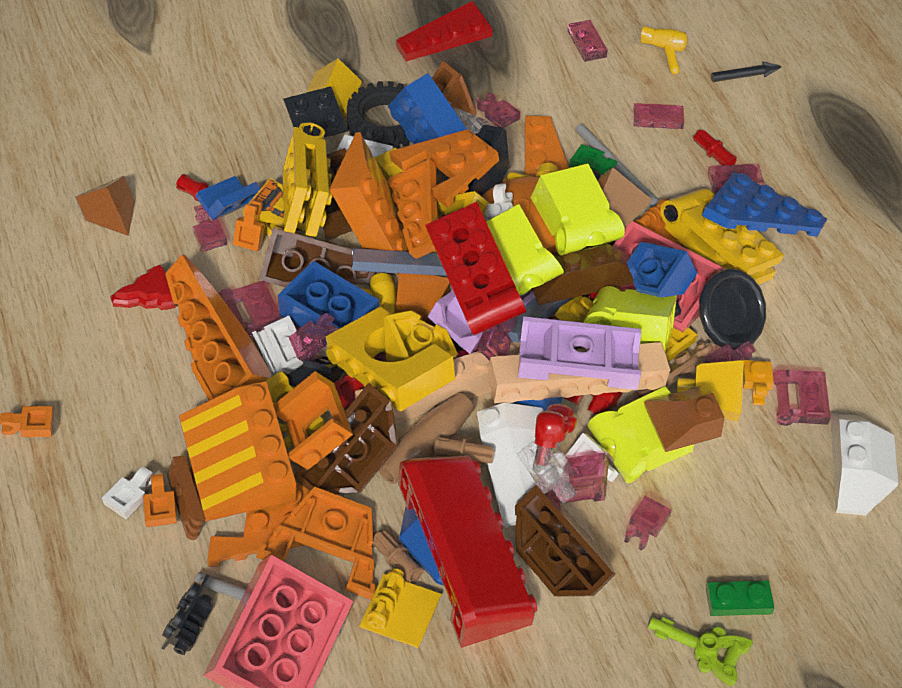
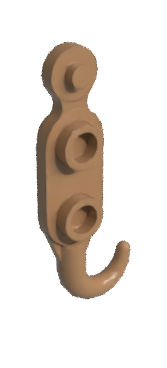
(683, 364)

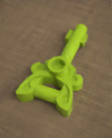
(707, 648)

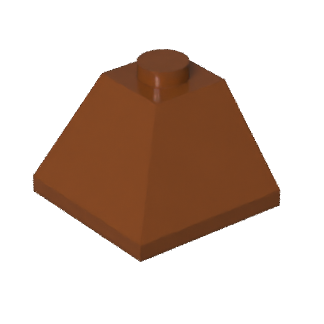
(685, 418)

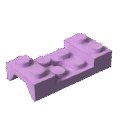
(449, 315)
(550, 344)

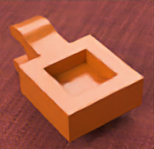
(248, 230)
(32, 422)
(160, 505)

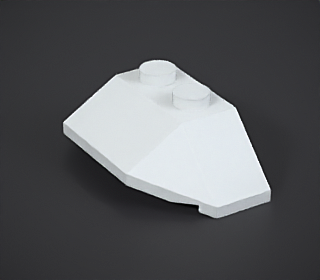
(861, 463)

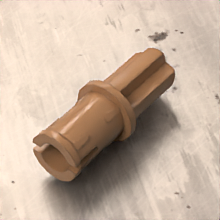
(451, 447)
(397, 556)

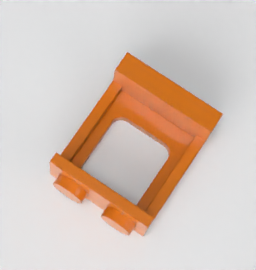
(304, 406)

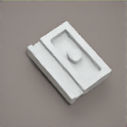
(276, 346)

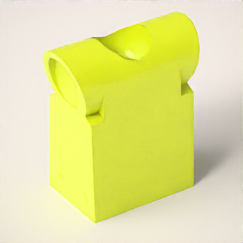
(576, 209)
(522, 251)
(635, 310)
(632, 438)

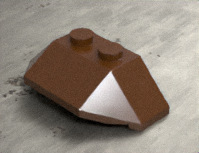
(585, 273)
(362, 454)
(559, 548)

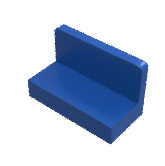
(226, 197)

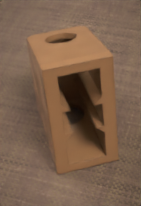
(623, 196)

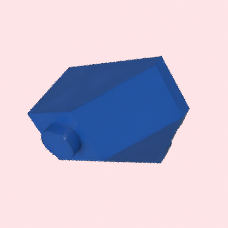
(661, 270)

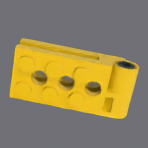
(306, 179)
(723, 246)

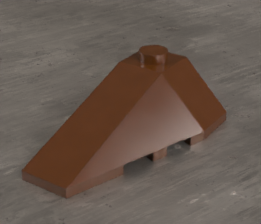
(292, 252)

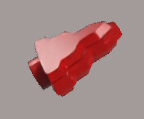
(147, 291)

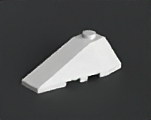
(508, 430)

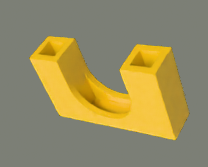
(399, 381)

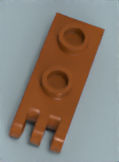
(186, 497)

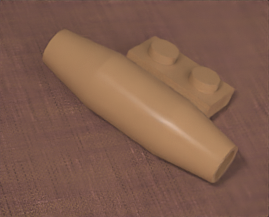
(420, 439)

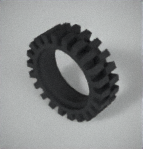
(371, 98)

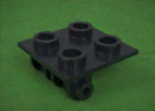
(317, 108)
(191, 615)

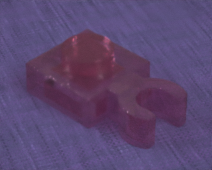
(499, 113)
(311, 337)
(646, 520)

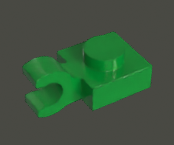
(594, 158)

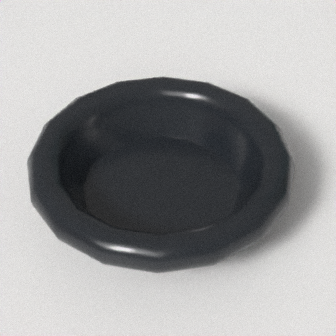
(732, 308)

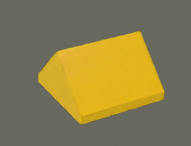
(341, 80)

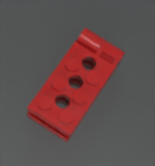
(475, 269)

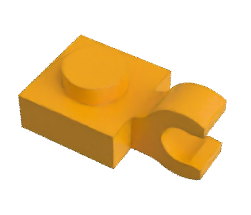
(759, 378)

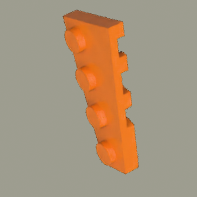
(416, 205)

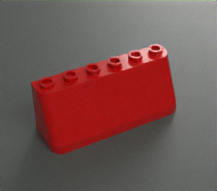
(467, 547)

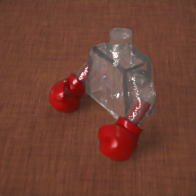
(543, 455)

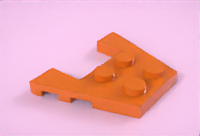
(457, 155)
(334, 527)
(258, 529)

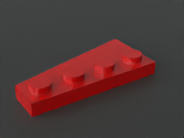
(447, 32)

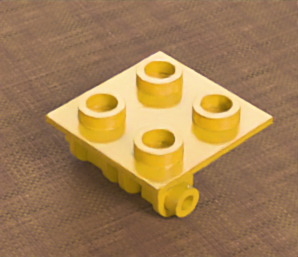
(400, 609)

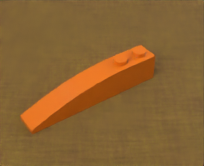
(218, 342)

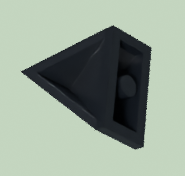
(317, 363)

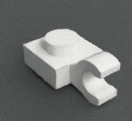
(502, 202)
(586, 446)
(128, 495)

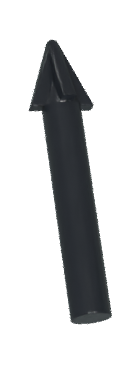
(766, 69)

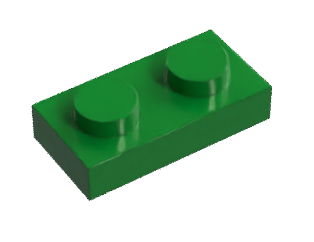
(739, 598)

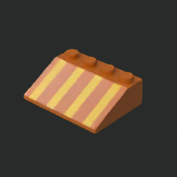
(367, 200)
(238, 453)

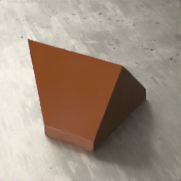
(453, 87)
(108, 205)

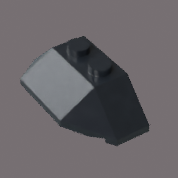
(497, 139)

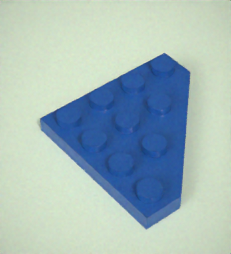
(760, 208)

